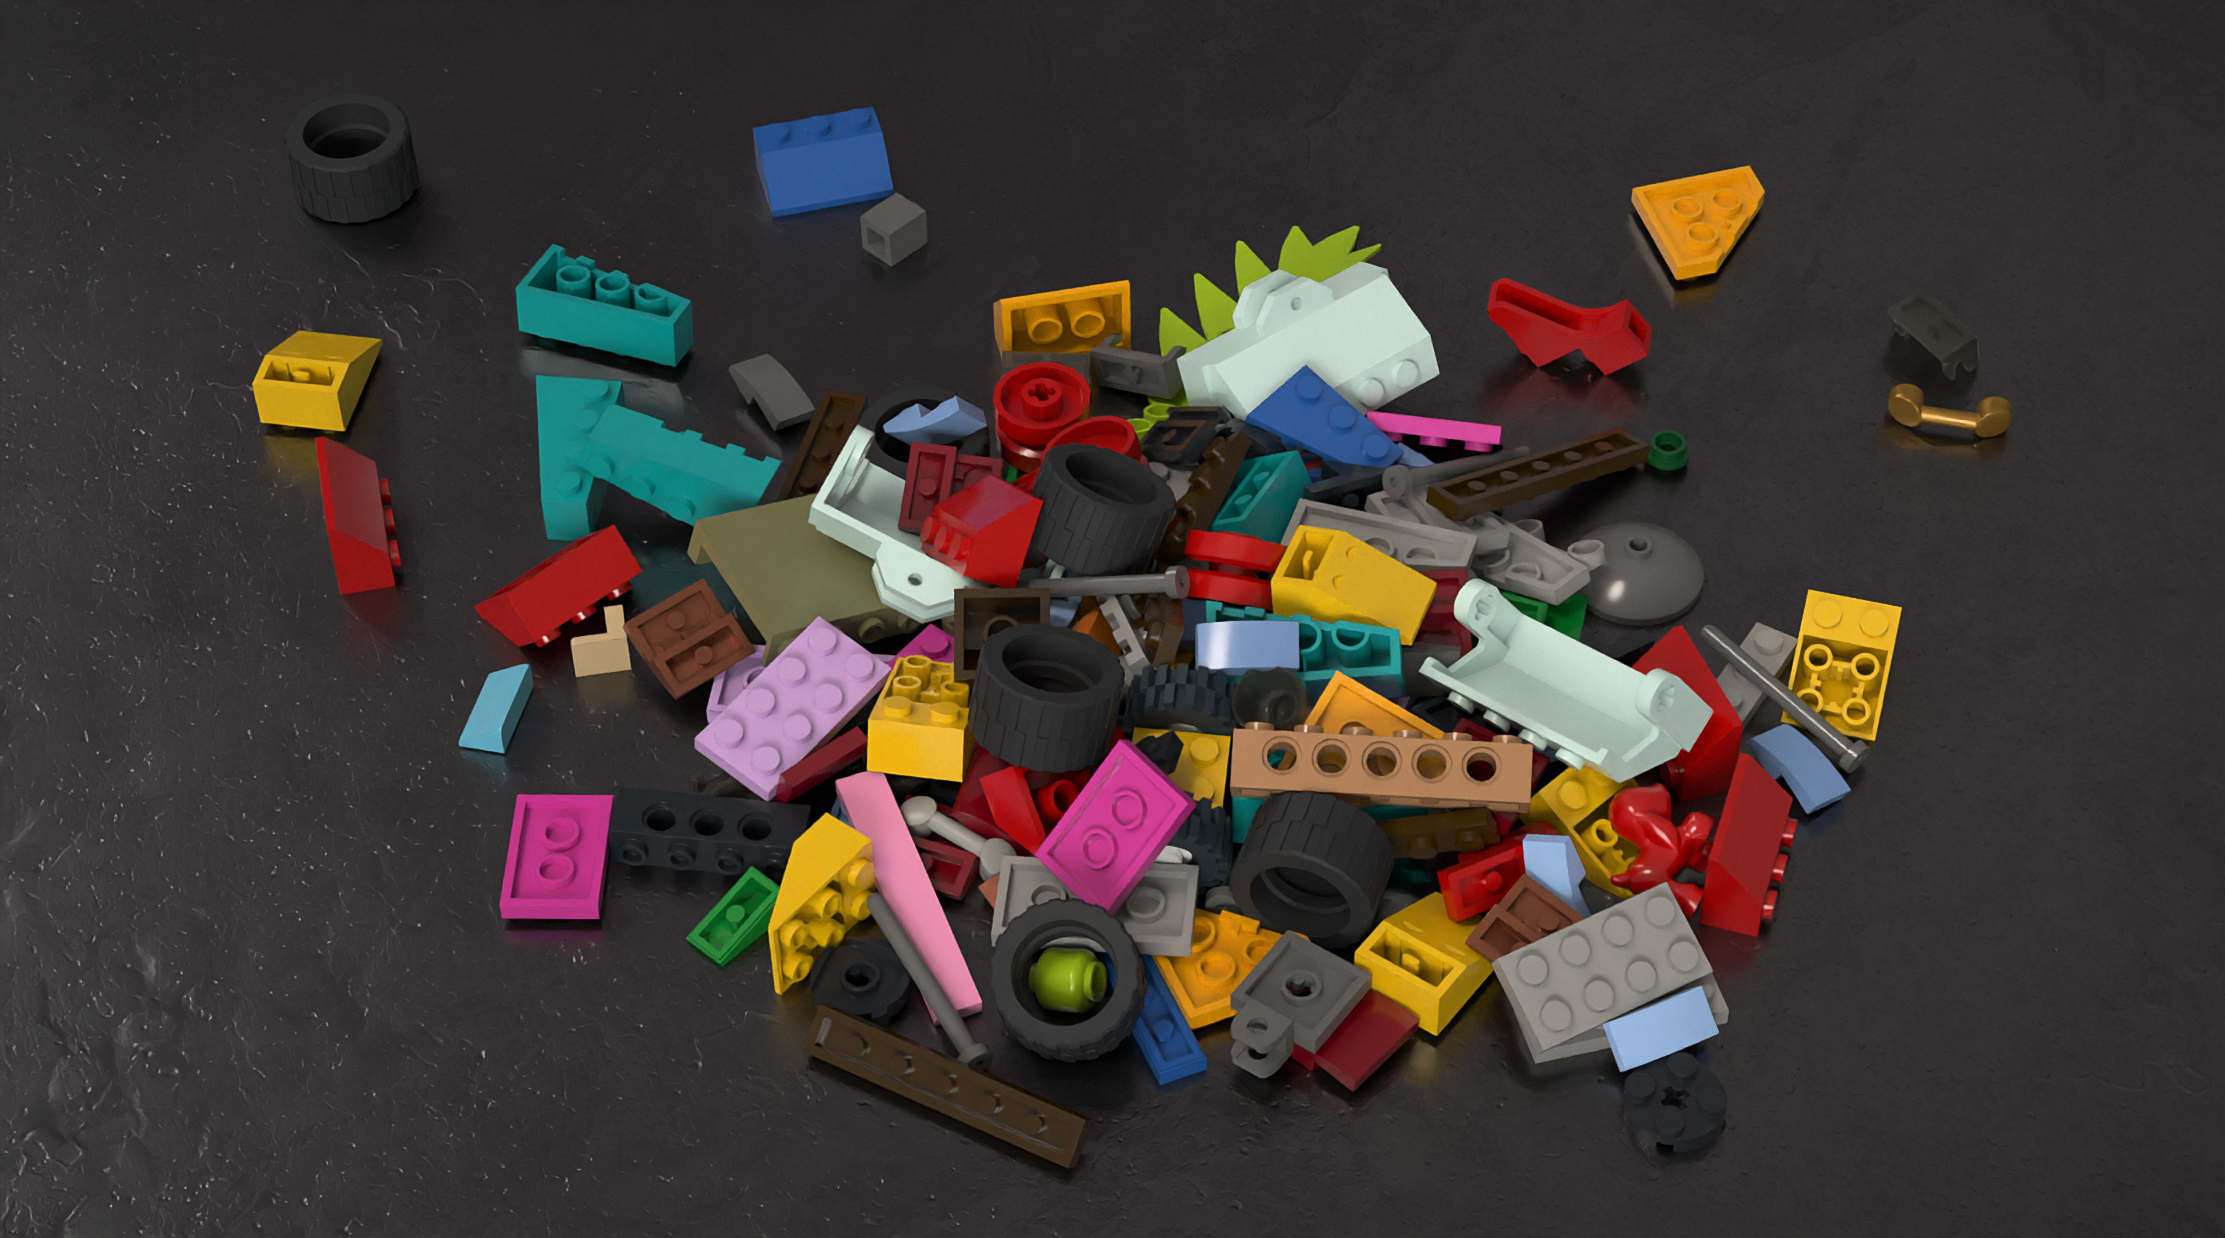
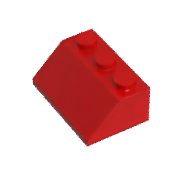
(357, 518)
(983, 531)
(561, 588)
(1714, 756)
(1033, 802)
(1748, 851)

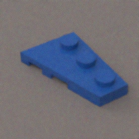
(1320, 420)

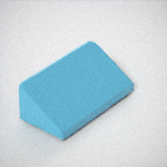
(498, 709)

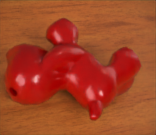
(1644, 819)

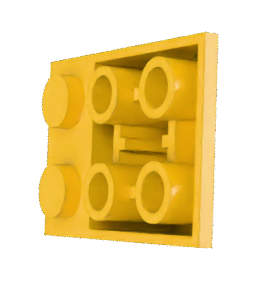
(314, 379)
(1349, 581)
(1844, 661)
(921, 722)
(1578, 808)
(819, 897)
(1424, 961)

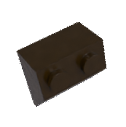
(986, 612)

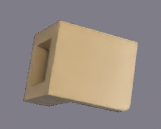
(603, 651)

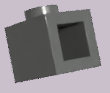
(894, 229)

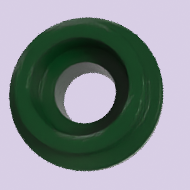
(1668, 450)

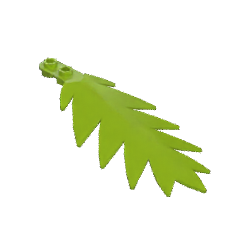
(1217, 308)

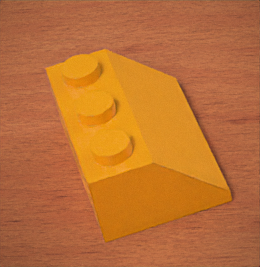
(1064, 319)

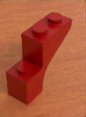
(1552, 328)

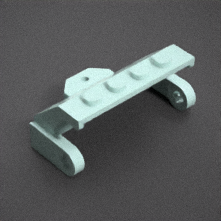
(1344, 329)
(863, 511)
(1565, 691)

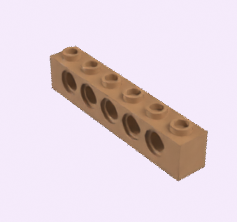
(1405, 786)

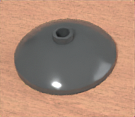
(1646, 574)

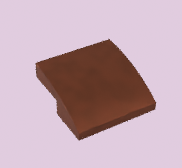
(688, 639)
(1520, 919)

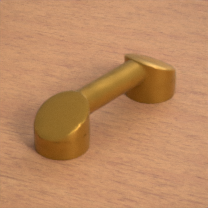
(1908, 408)

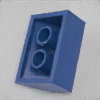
(822, 161)

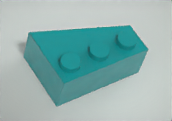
(1263, 496)

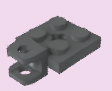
(1275, 1019)

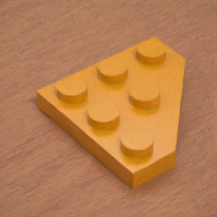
(1699, 217)
(1354, 705)
(1221, 957)

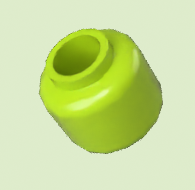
(1068, 979)

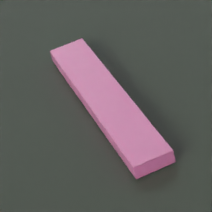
(906, 885)

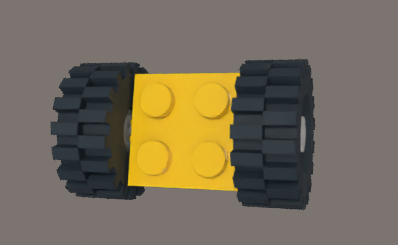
(1202, 717)

